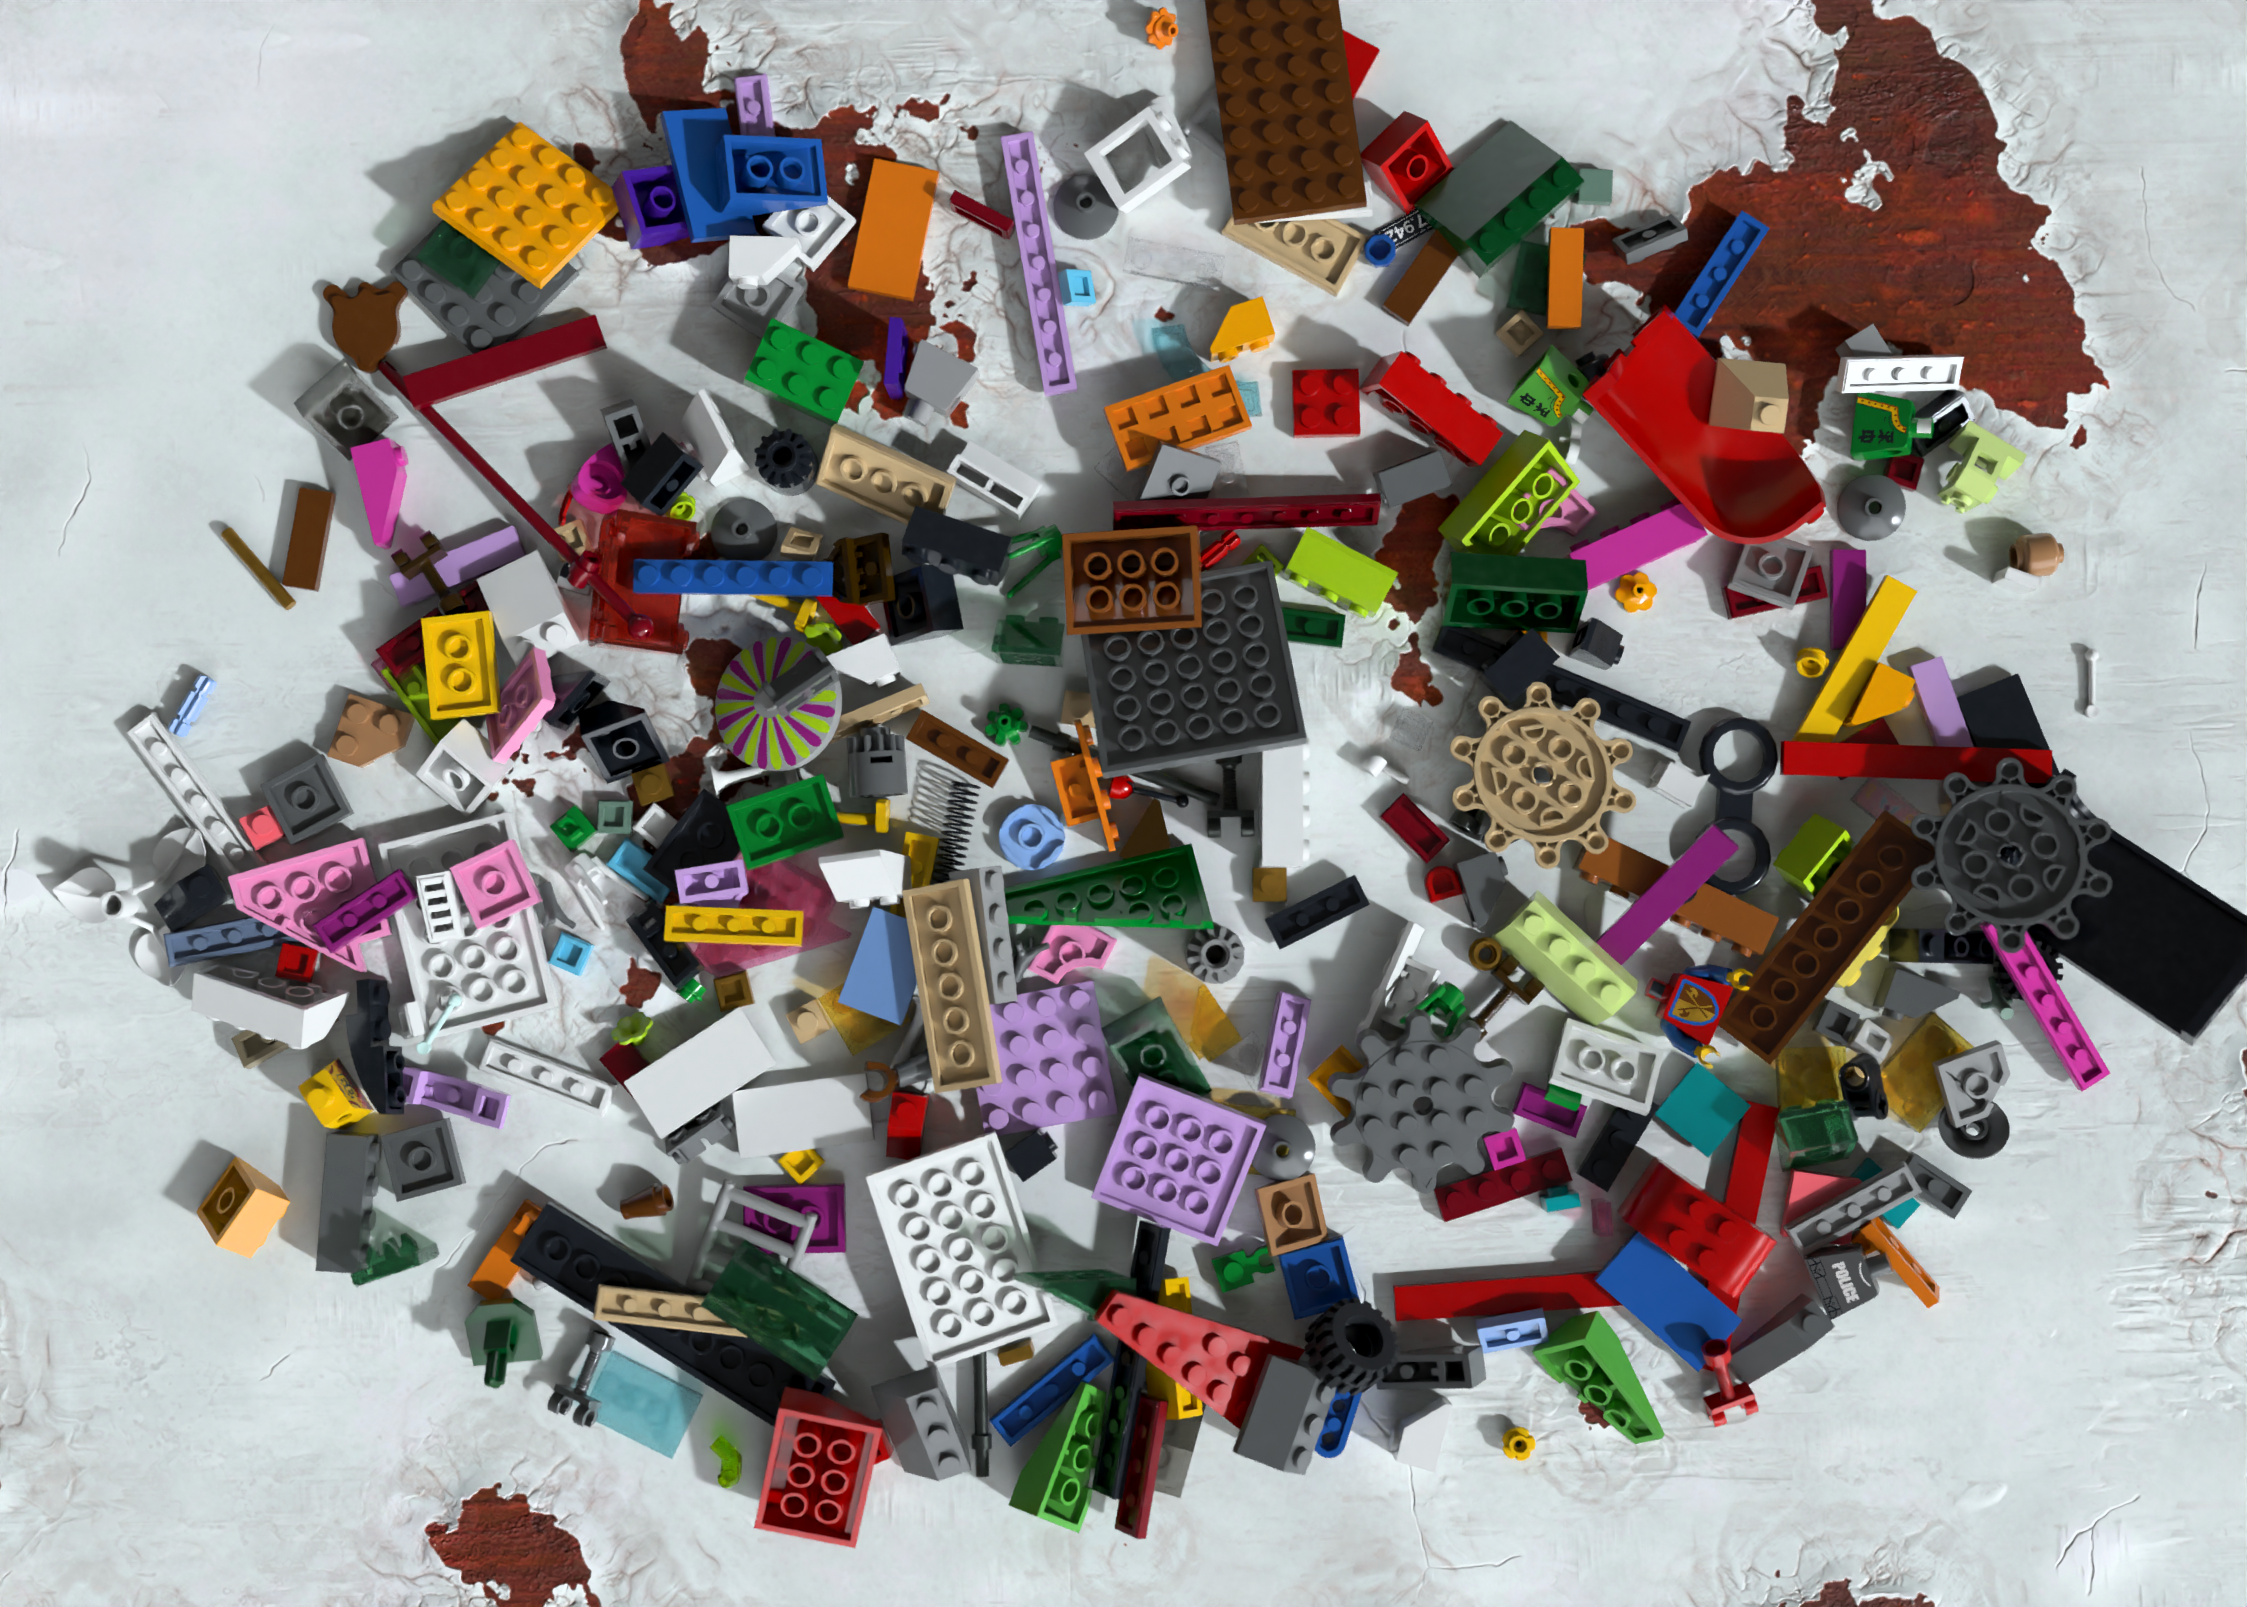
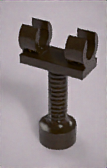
(449, 603)
(1509, 989)

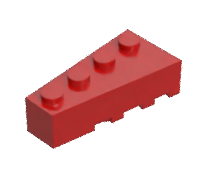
(1433, 407)

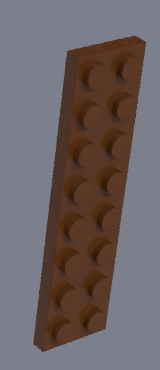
(1826, 937)

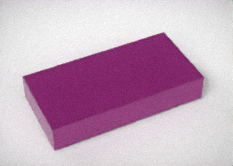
(1532, 1106)

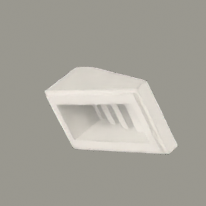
(426, 899)

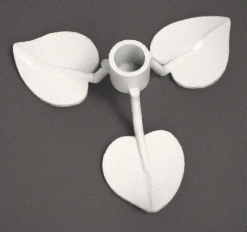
(94, 898)

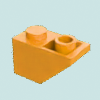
(1243, 329)

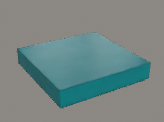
(1702, 1109)

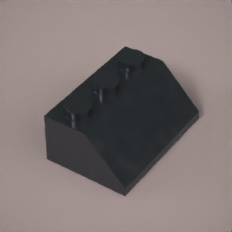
(956, 546)

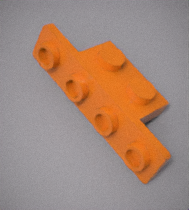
(1079, 787)

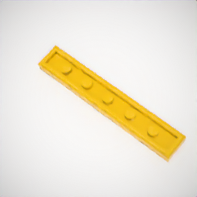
(1856, 661)

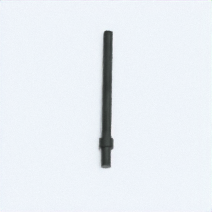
(1061, 743)
(981, 1439)

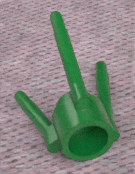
(1046, 542)
(1444, 1000)

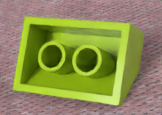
(1340, 573)

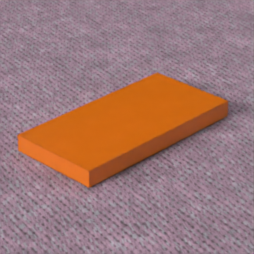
(893, 229)

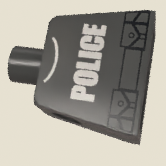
(1846, 1276)

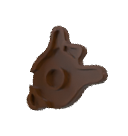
(366, 323)

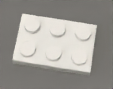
(1606, 1066)

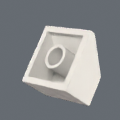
(463, 768)
(867, 877)

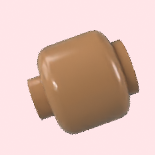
(2036, 554)

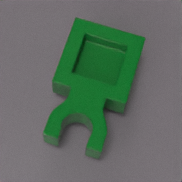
(1236, 1268)

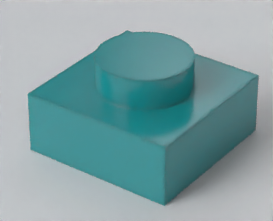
(1559, 1199)

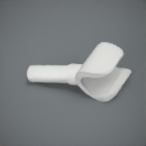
(1376, 764)

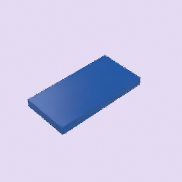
(691, 147)
(1666, 1298)

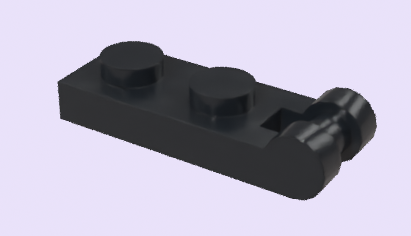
(674, 958)

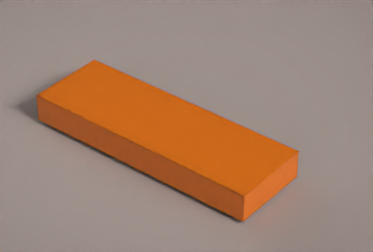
(1565, 278)

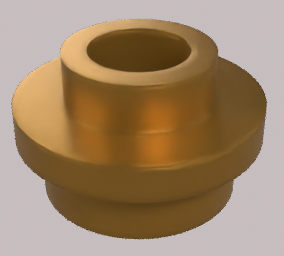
(1495, 950)

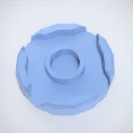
(1031, 837)

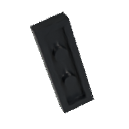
(1317, 911)
(1614, 1146)

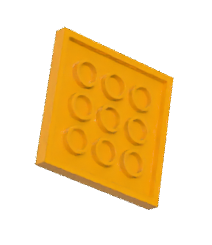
(528, 205)

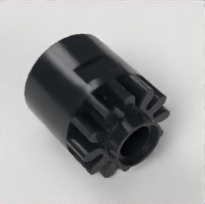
(793, 477)

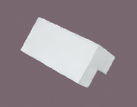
(994, 480)

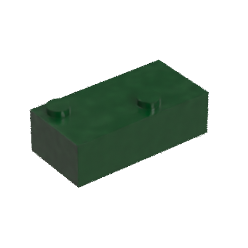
(1514, 592)

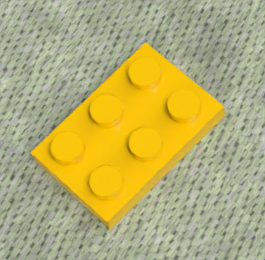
(461, 665)

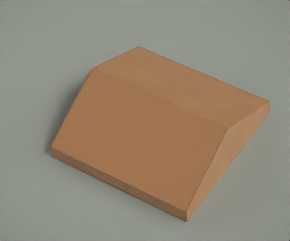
(1291, 1214)

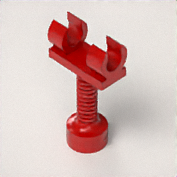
(1718, 1355)

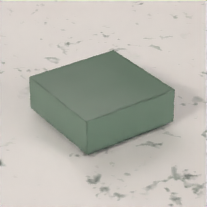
(1596, 187)
(615, 816)

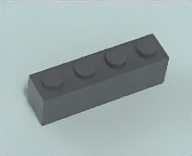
(347, 1201)

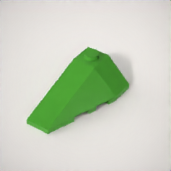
(1594, 1363)
(1058, 1472)

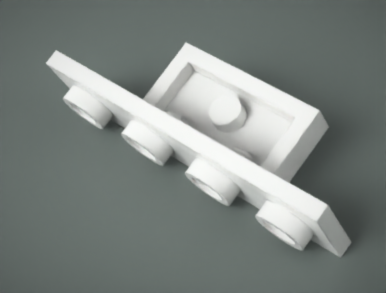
(1403, 983)

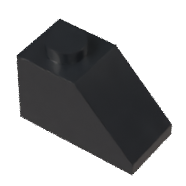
(1597, 644)
(192, 898)

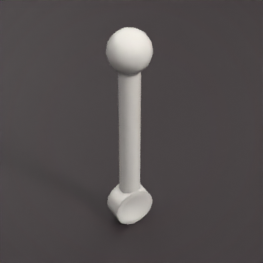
(2091, 710)

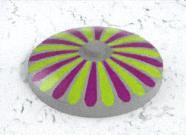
(754, 725)

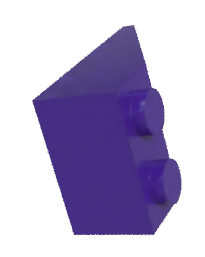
(650, 206)

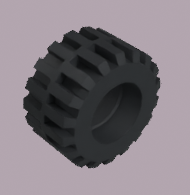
(1336, 1359)

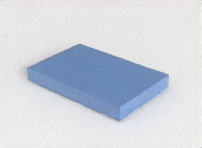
(882, 969)

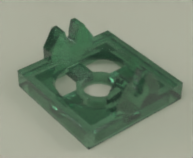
(394, 1259)

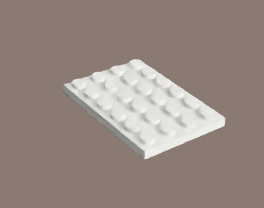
(494, 969)
(956, 1249)

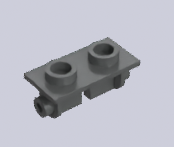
(685, 1141)

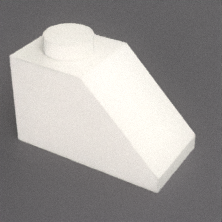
(760, 258)
(868, 662)
(1422, 1435)

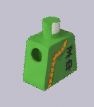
(1552, 390)

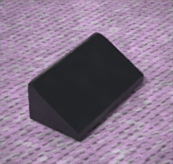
(1950, 414)

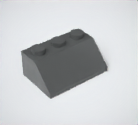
(1284, 1415)
(923, 1424)

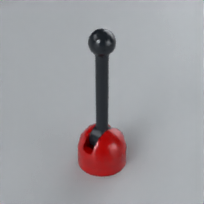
(1123, 786)

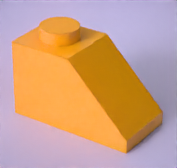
(1881, 695)

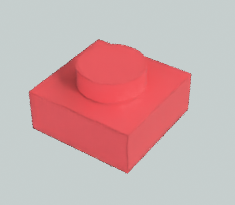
(261, 828)

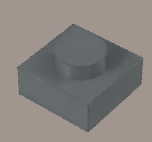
(1835, 1022)

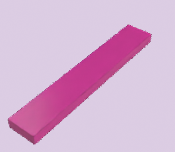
(2051, 1011)

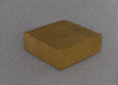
(734, 991)
(1016, 1352)

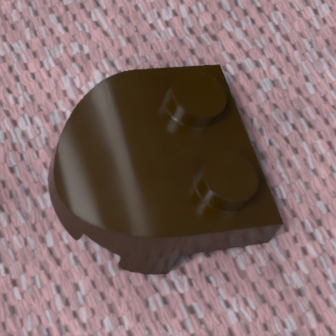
(862, 570)

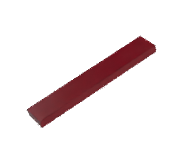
(504, 362)

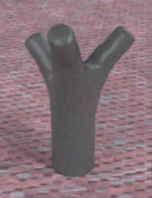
(551, 907)
(1026, 955)

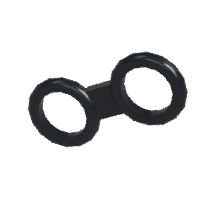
(1735, 798)

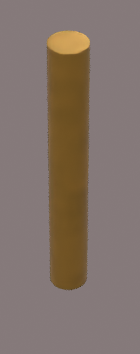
(258, 568)

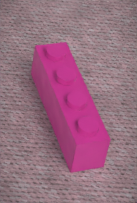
(1638, 544)

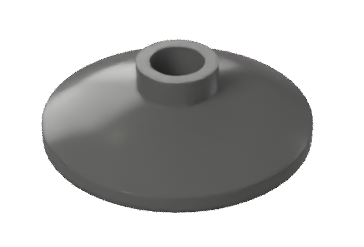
(1080, 221)
(1854, 504)
(756, 542)
(1288, 1131)
(1991, 1137)

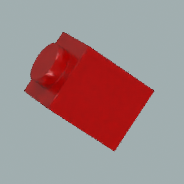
(906, 1124)

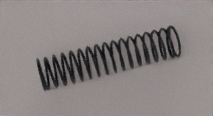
(958, 839)

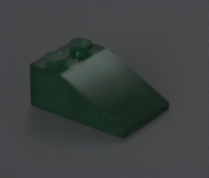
(1029, 642)
(1153, 1045)
(1078, 1289)

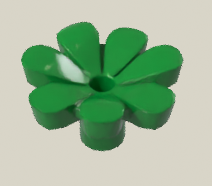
(1008, 731)

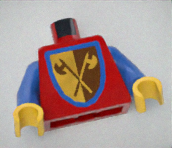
(1694, 1005)

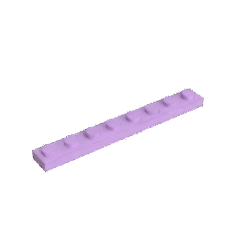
(1038, 264)

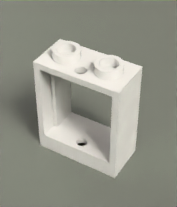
(1125, 199)

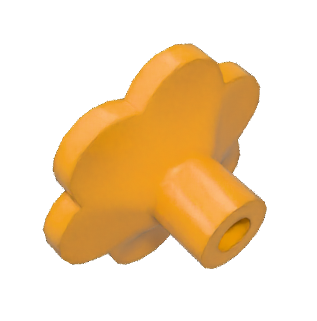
(1628, 593)

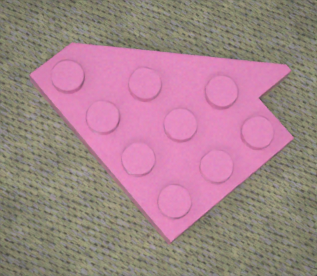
(306, 889)

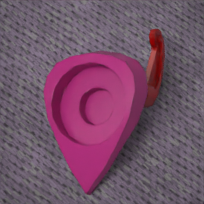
(596, 484)

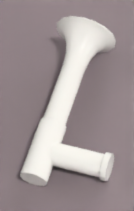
(723, 779)
(909, 1043)

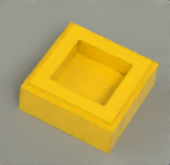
(801, 1163)

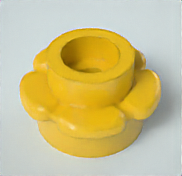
(1811, 662)
(1511, 1437)

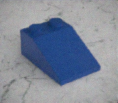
(769, 174)

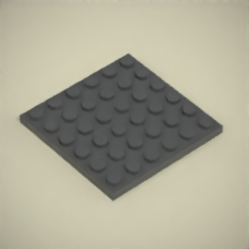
(1198, 690)

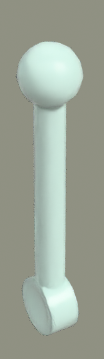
(425, 1046)

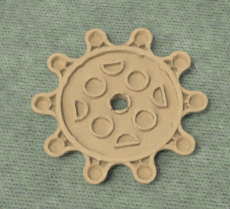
(1567, 749)

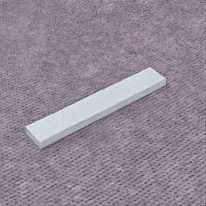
(195, 794)

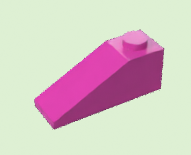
(382, 484)

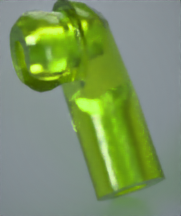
(730, 1462)

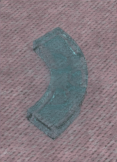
(1182, 363)

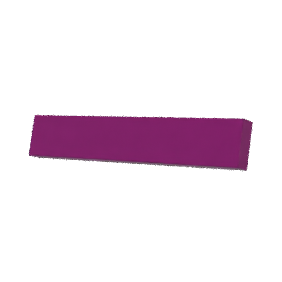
(1667, 893)

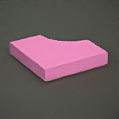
(1571, 514)
(1071, 949)

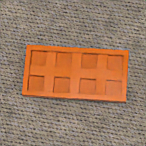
(1180, 414)

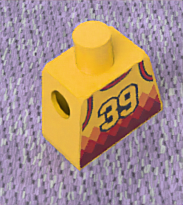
(333, 1095)

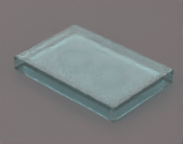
(644, 1404)

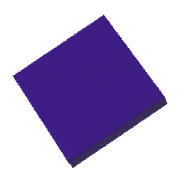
(896, 358)

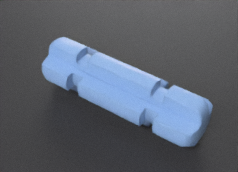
(192, 705)

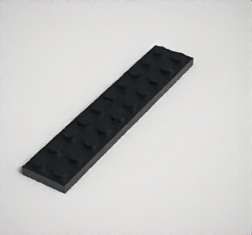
(579, 1258)

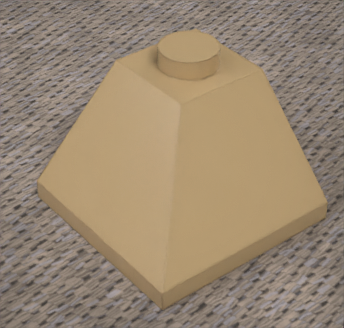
(1749, 395)

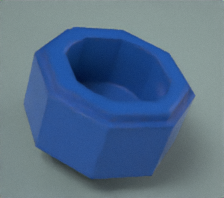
(1380, 250)

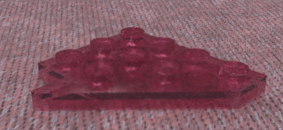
(778, 888)

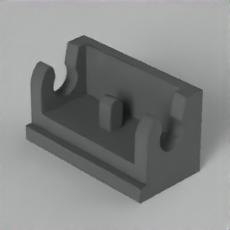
(1412, 478)
(801, 682)

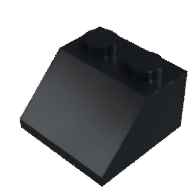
(923, 606)

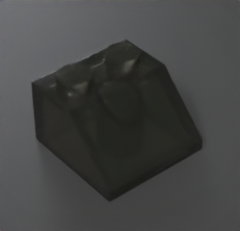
(345, 409)

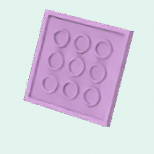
(1048, 1061)
(1179, 1159)

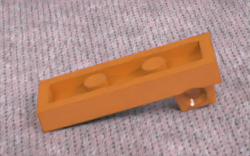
(1877, 1236)
(497, 1270)

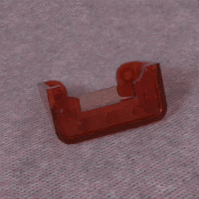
(632, 536)

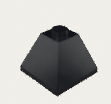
(573, 694)
(621, 739)

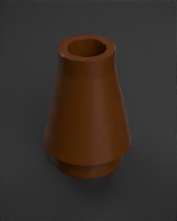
(650, 1202)

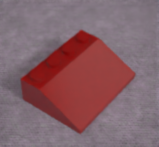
(818, 1469)

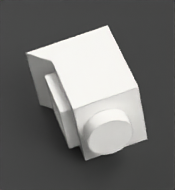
(1677, 782)

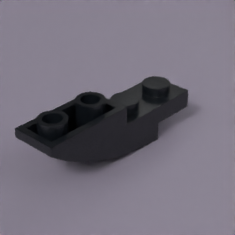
(375, 1061)

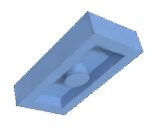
(1512, 1330)

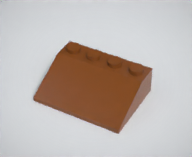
(1132, 580)

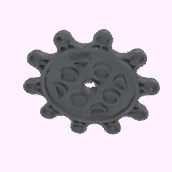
(2038, 827)
(1412, 1068)

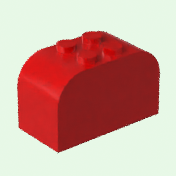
(1696, 1227)

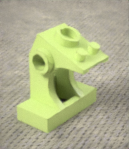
(1969, 484)

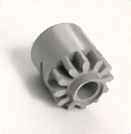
(1196, 954)

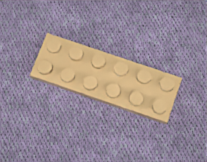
(952, 986)

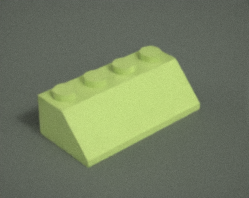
(1566, 960)

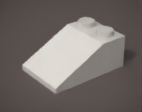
(712, 440)
(529, 608)

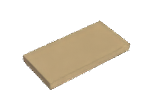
(1311, 249)
(881, 476)

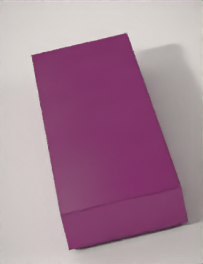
(1846, 593)
(366, 910)

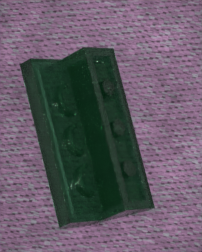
(779, 1310)

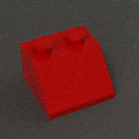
(1406, 160)

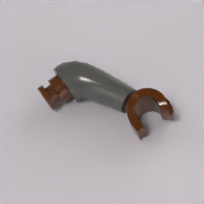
(903, 1074)

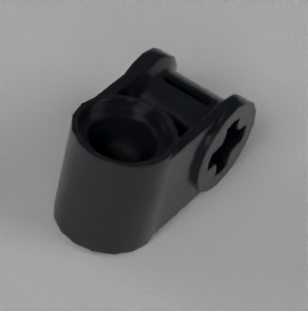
(1866, 1094)

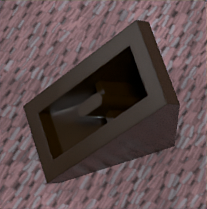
(1149, 833)

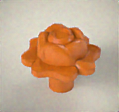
(1161, 28)

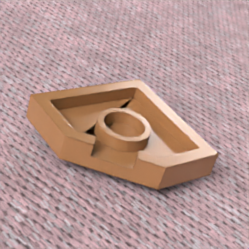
(369, 731)

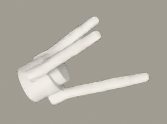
(584, 874)

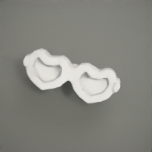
(1573, 439)

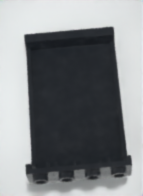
(2153, 936)

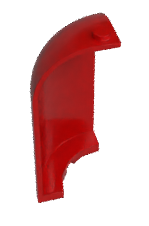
(1730, 479)

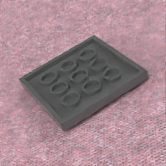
(495, 314)

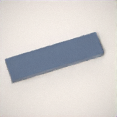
(221, 941)

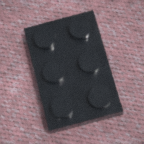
(698, 839)

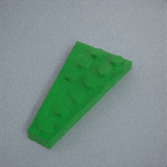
(1138, 891)

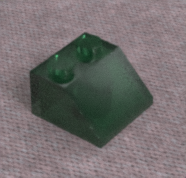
(1815, 1134)

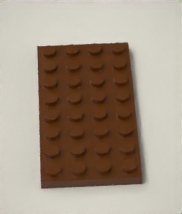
(1285, 108)

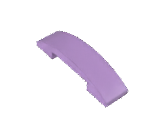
(456, 1096)

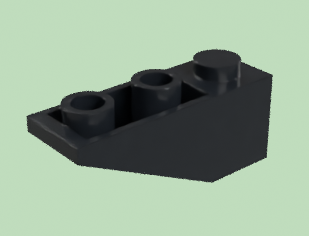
(1939, 946)

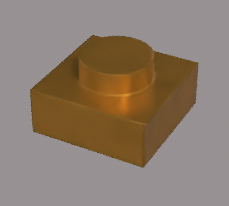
(653, 785)
(1269, 884)

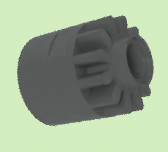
(877, 764)

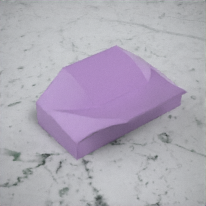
(713, 884)

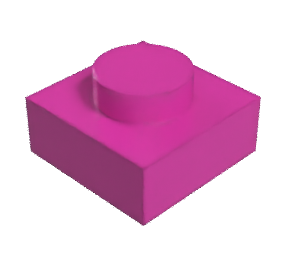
(1504, 1148)

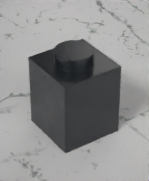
(1032, 1154)

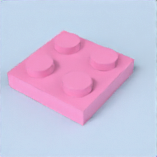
(496, 884)

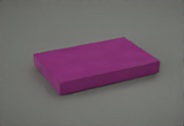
(823, 1199)

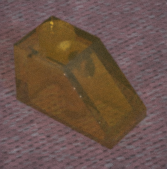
(1210, 1027)

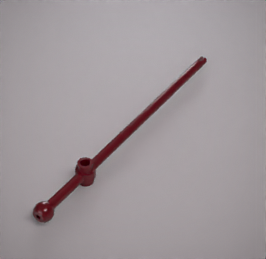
(582, 568)

